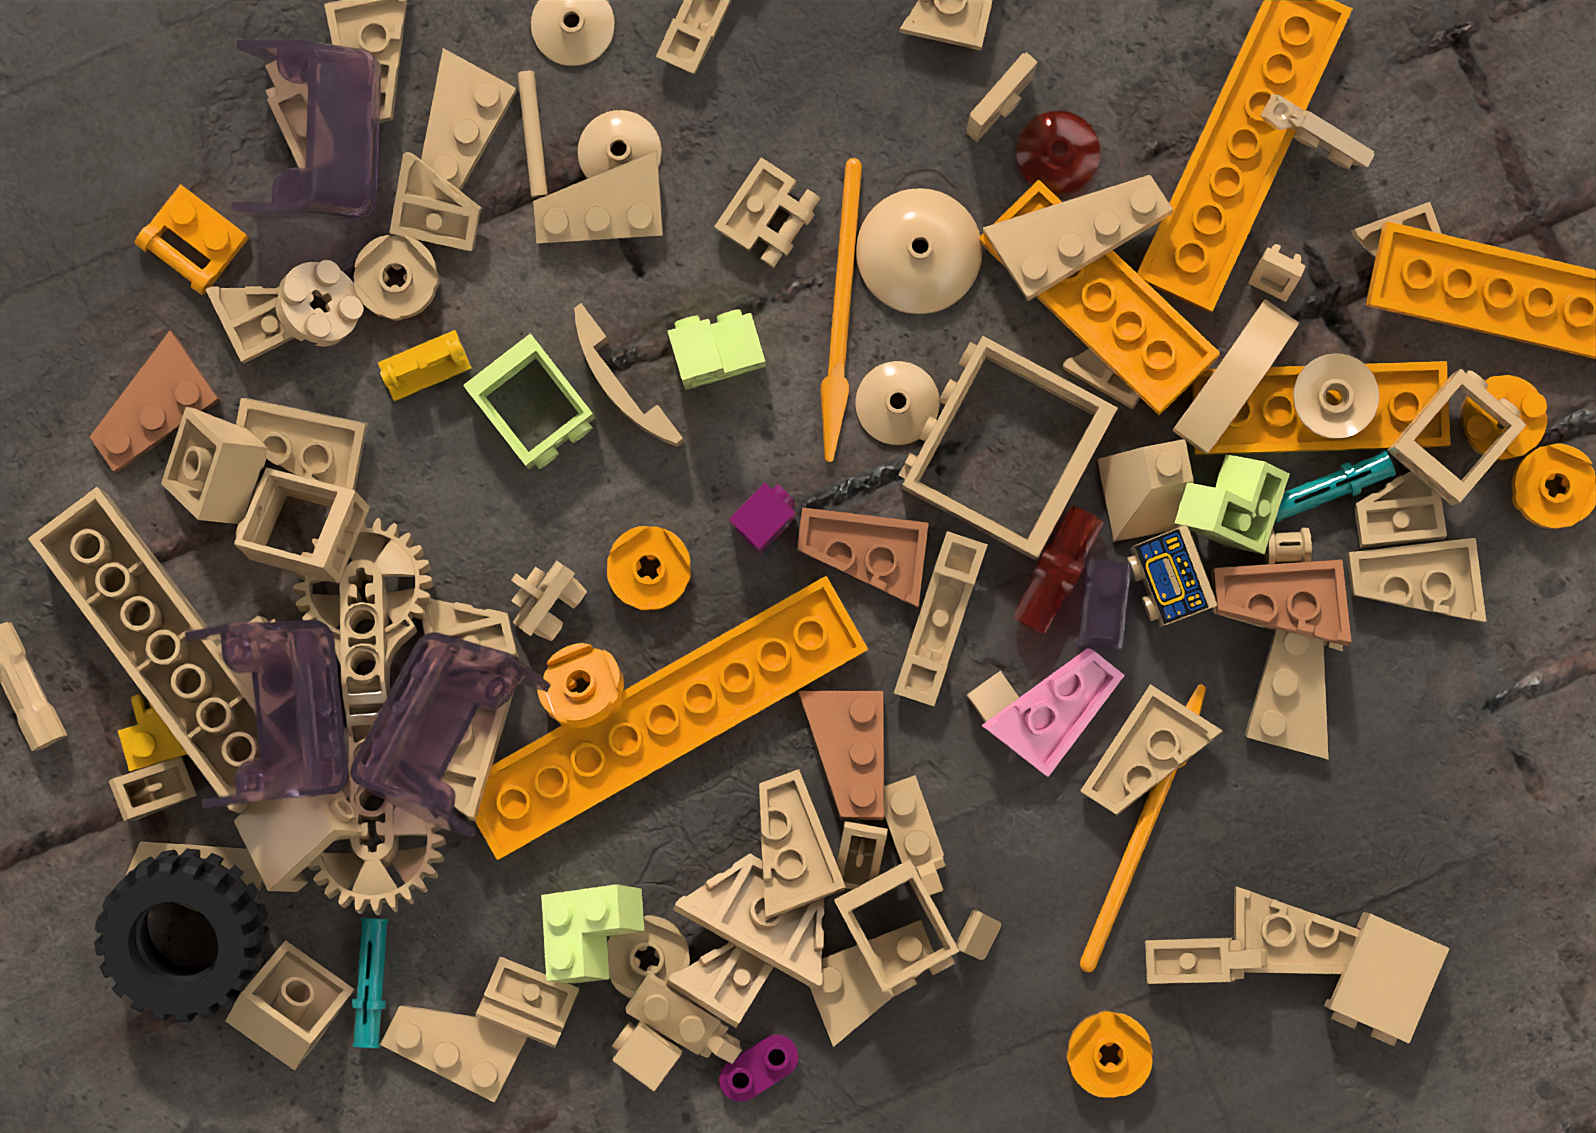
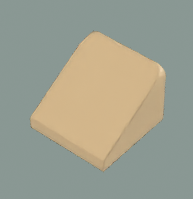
(992, 696)
(978, 935)

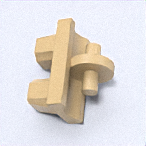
(556, 584)

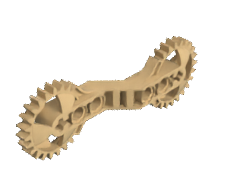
(363, 701)

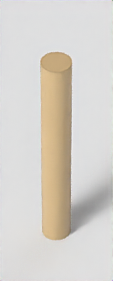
(532, 134)

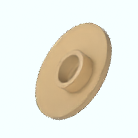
(577, 44)
(615, 127)
(1354, 384)
(891, 424)

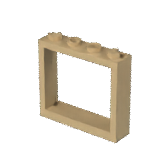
(952, 398)

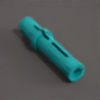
(1378, 468)
(370, 983)

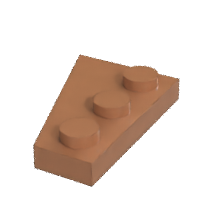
(152, 405)
(869, 548)
(1287, 597)
(851, 748)

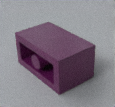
(764, 516)

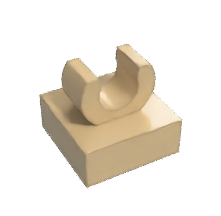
(1277, 273)

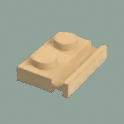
(527, 1002)

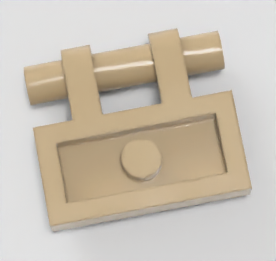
(757, 204)

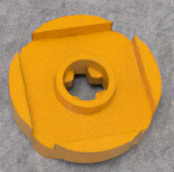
(1482, 428)
(1532, 496)
(654, 544)
(593, 704)
(1111, 1079)

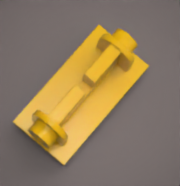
(424, 365)

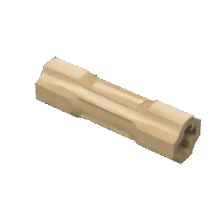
(34, 712)

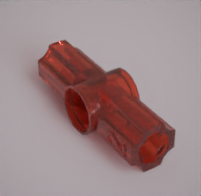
(1058, 570)

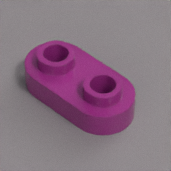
(758, 1068)

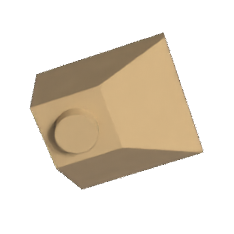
(1145, 488)

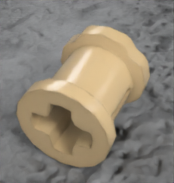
(1289, 547)

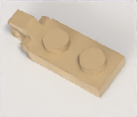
(289, 107)
(1315, 131)
(914, 831)
(1199, 960)
(682, 1020)

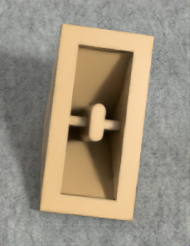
(152, 789)
(860, 853)

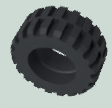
(145, 972)

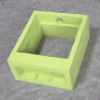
(505, 368)

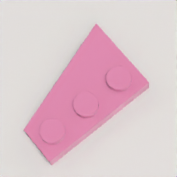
(1056, 711)

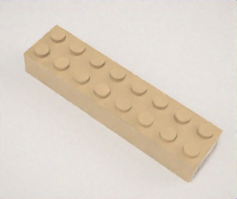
(145, 626)

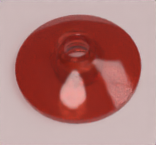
(1058, 173)

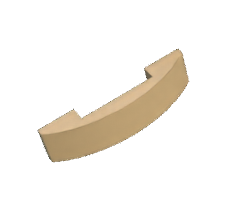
(692, 33)
(1236, 377)
(653, 421)
(940, 618)

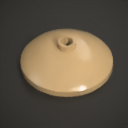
(914, 280)

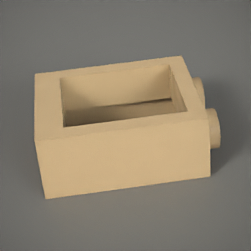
(1431, 470)
(335, 540)
(873, 889)

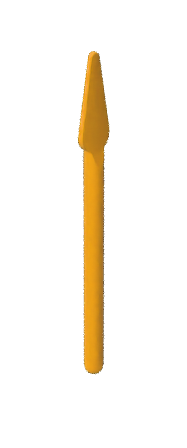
(835, 386)
(1131, 857)

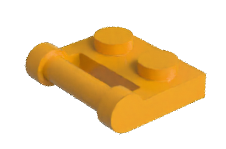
(200, 228)

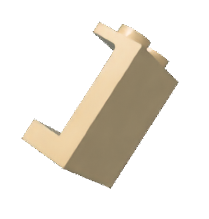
(292, 833)
(1386, 979)

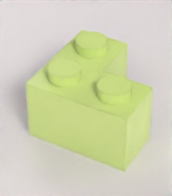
(715, 350)
(1239, 508)
(578, 929)

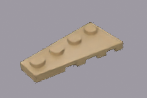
(1068, 236)

